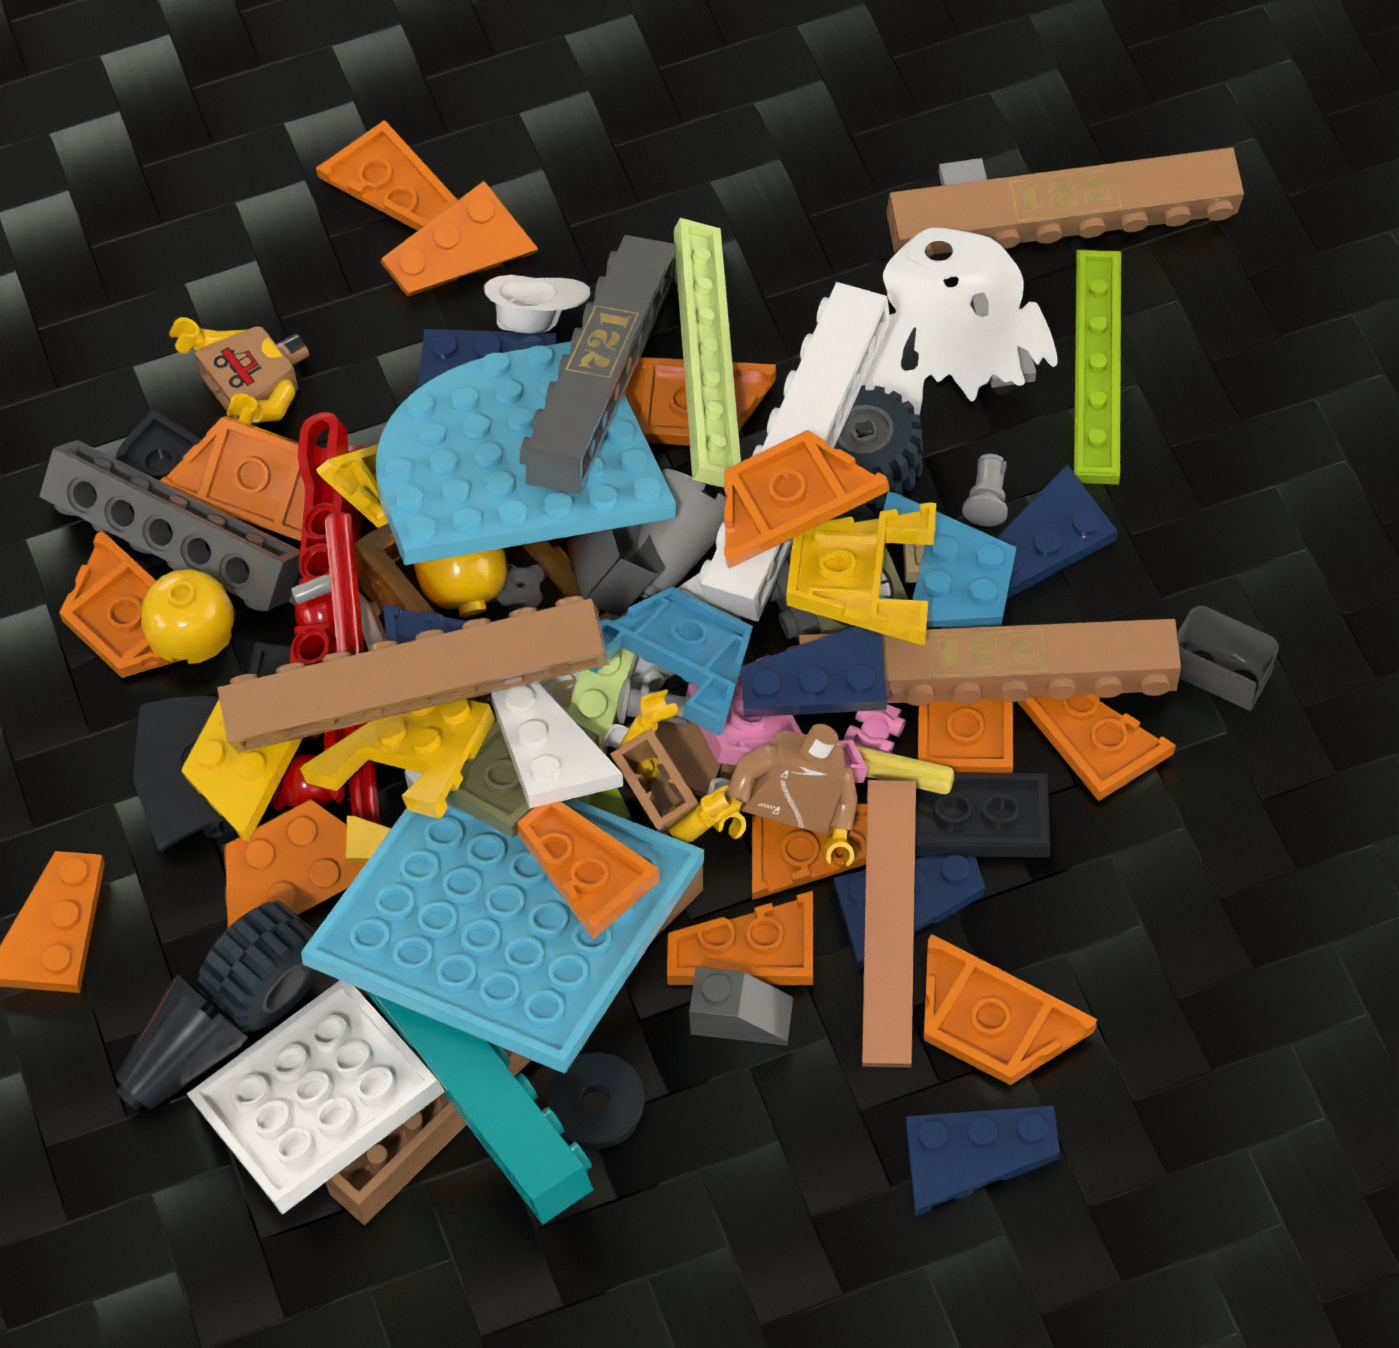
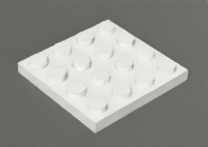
(315, 1094)

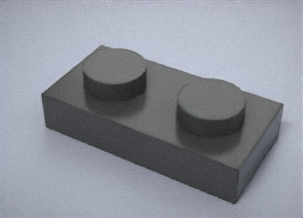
(793, 620)

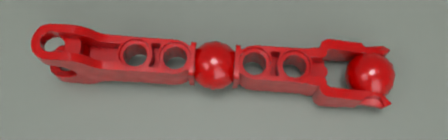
(315, 618)

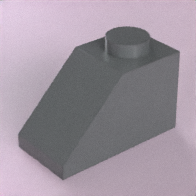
(738, 1007)

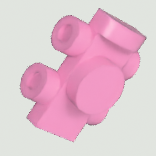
(876, 729)

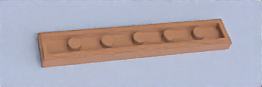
(889, 924)

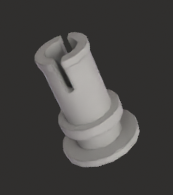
(987, 499)
(629, 703)

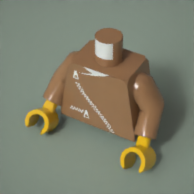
(798, 784)

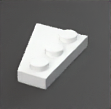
(549, 749)

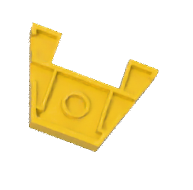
(840, 568)
(423, 741)

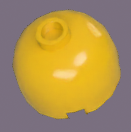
(464, 580)
(187, 616)

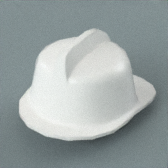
(533, 303)

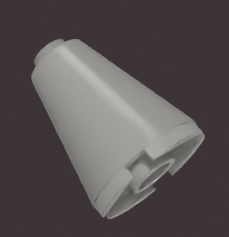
(683, 539)

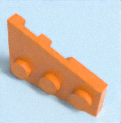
(389, 177)
(460, 241)
(1097, 741)
(793, 855)
(54, 927)
(766, 944)

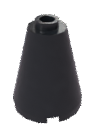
(175, 1046)

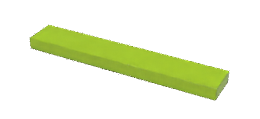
(1097, 367)

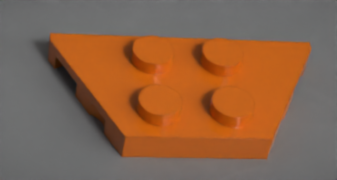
(660, 401)
(245, 476)
(790, 493)
(108, 609)
(289, 860)
(994, 1016)

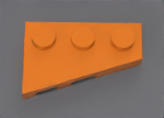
(586, 865)

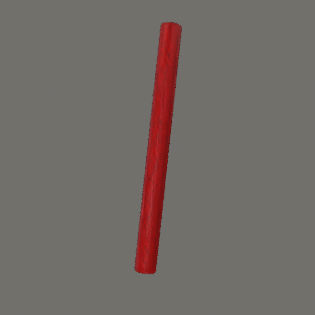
(350, 639)

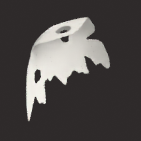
(948, 331)

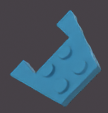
(961, 574)
(690, 642)

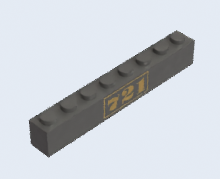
(599, 365)

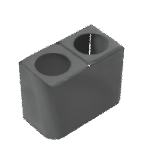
(613, 565)
(1222, 639)

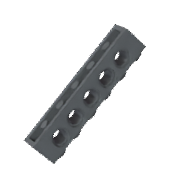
(270, 561)

